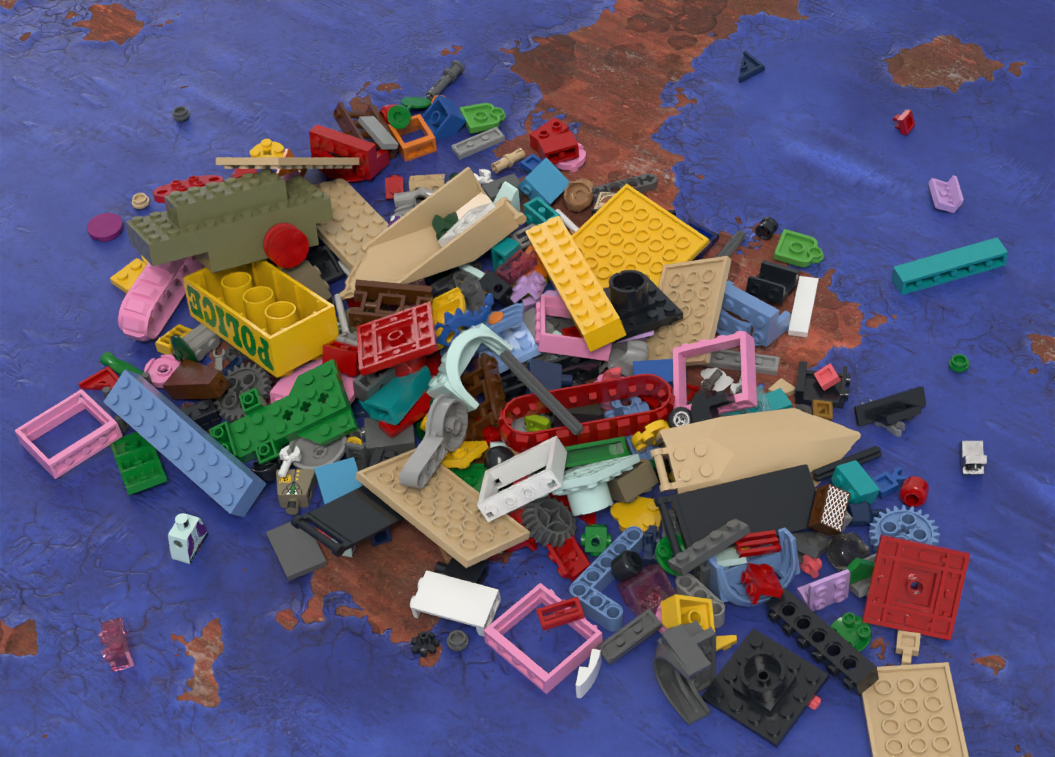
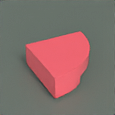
(612, 373)

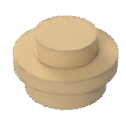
(140, 201)

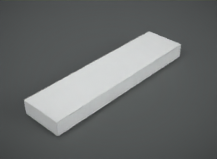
(803, 306)

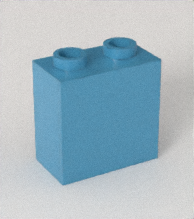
(544, 182)
(337, 479)

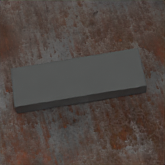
(629, 636)

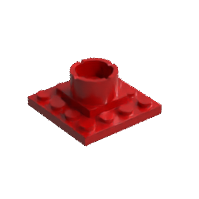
(397, 341)
(922, 608)

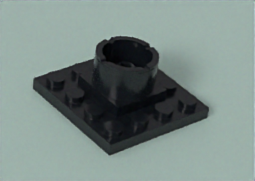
(639, 303)
(765, 687)

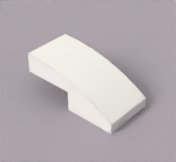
(588, 675)

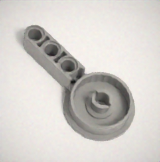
(444, 432)

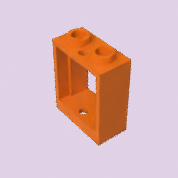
(425, 144)

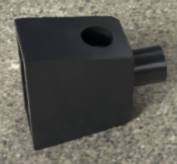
(503, 295)
(476, 573)

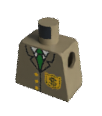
(296, 489)

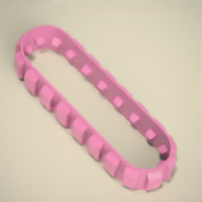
(155, 298)

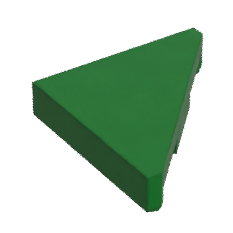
(859, 570)

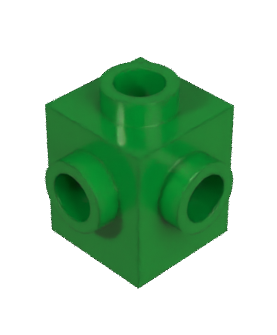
(597, 531)

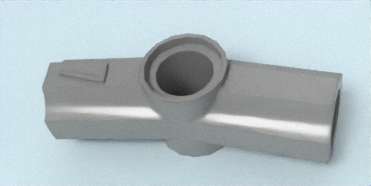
(411, 197)

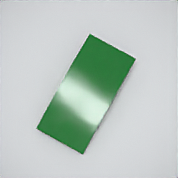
(137, 463)

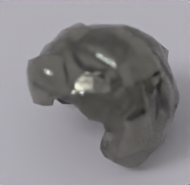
(845, 548)

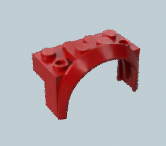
(327, 140)

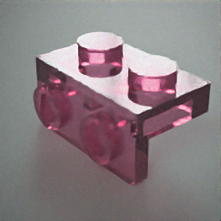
(517, 266)

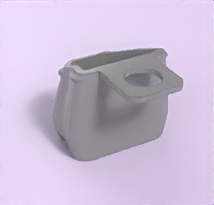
(624, 354)

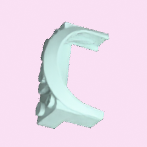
(458, 357)

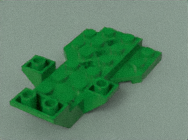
(269, 428)

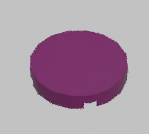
(105, 227)

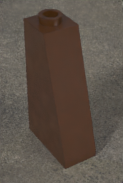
(195, 381)

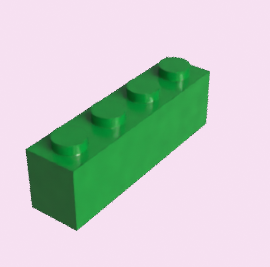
(595, 452)

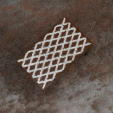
(829, 510)

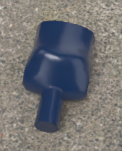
(862, 513)

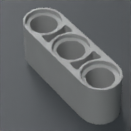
(690, 586)

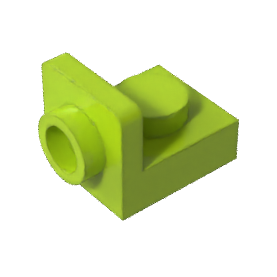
(537, 423)

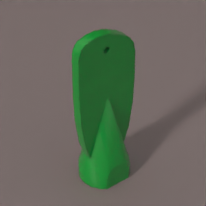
(117, 365)

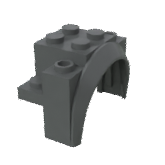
(683, 654)

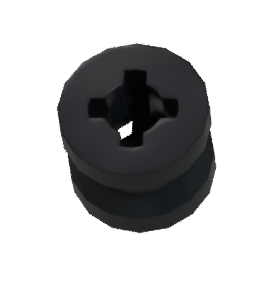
(766, 228)

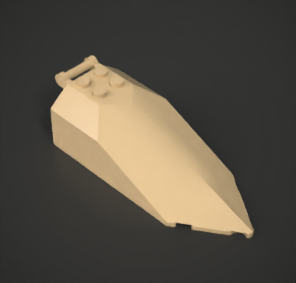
(410, 245)
(748, 446)

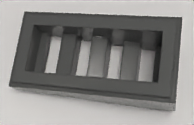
(359, 453)

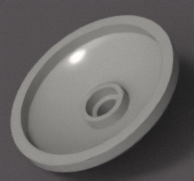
(317, 455)

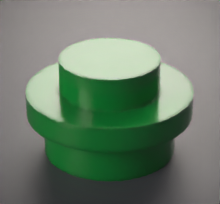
(959, 363)

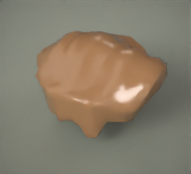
(578, 195)

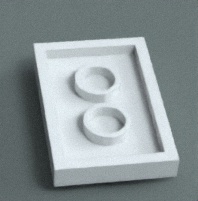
(465, 221)

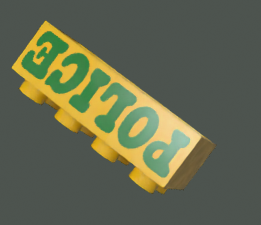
(263, 314)

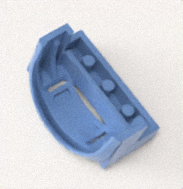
(763, 317)
(726, 581)

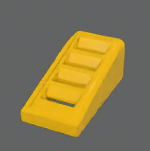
(162, 343)

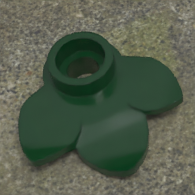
(442, 225)

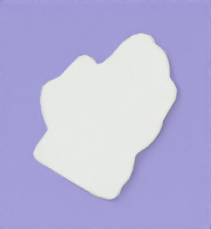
(722, 383)

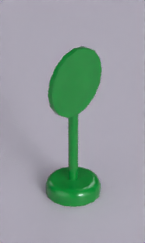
(400, 116)

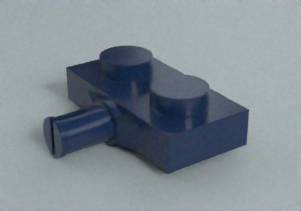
(650, 541)

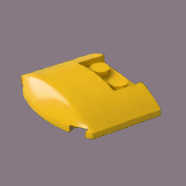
(447, 303)

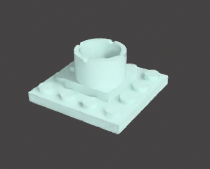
(588, 486)

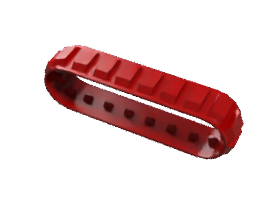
(587, 395)

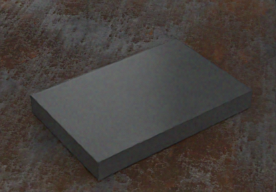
(295, 551)

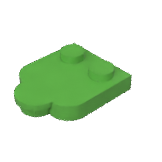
(482, 117)
(798, 249)

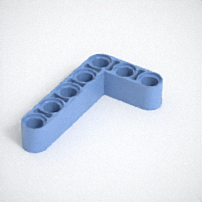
(599, 576)

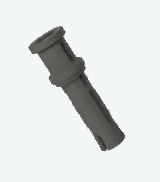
(449, 76)

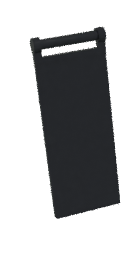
(759, 501)
(348, 520)

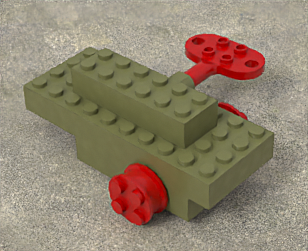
(232, 221)

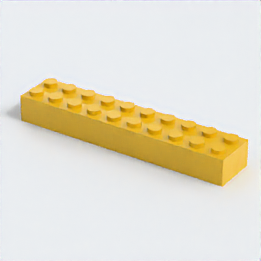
(575, 284)

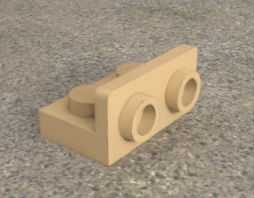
(431, 182)

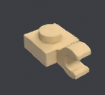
(907, 645)

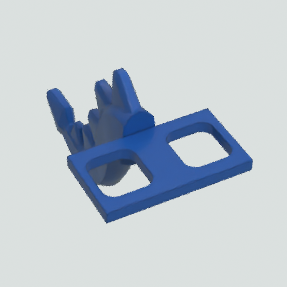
(467, 320)

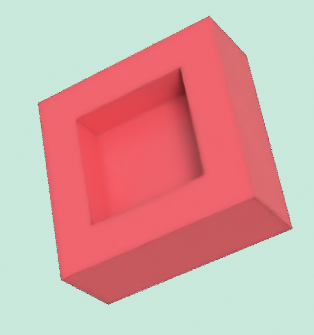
(827, 377)

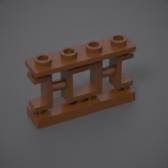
(385, 294)
(493, 392)

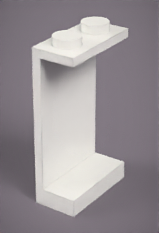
(456, 600)

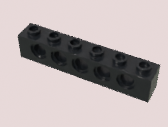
(576, 366)
(832, 643)

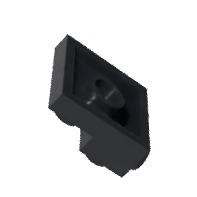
(326, 262)

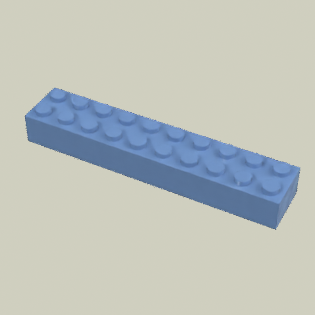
(185, 443)

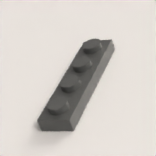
(709, 546)

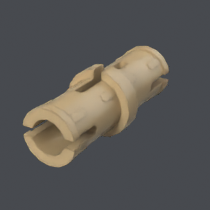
(508, 160)

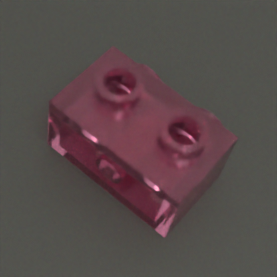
(117, 644)

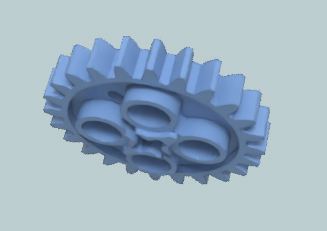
(904, 525)

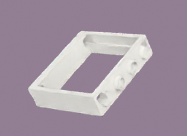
(548, 453)

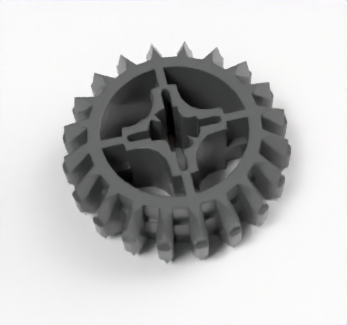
(548, 521)

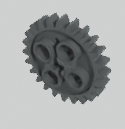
(241, 381)

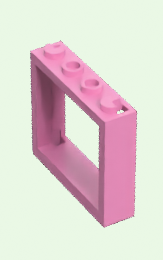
(558, 343)
(744, 400)
(81, 449)
(546, 682)

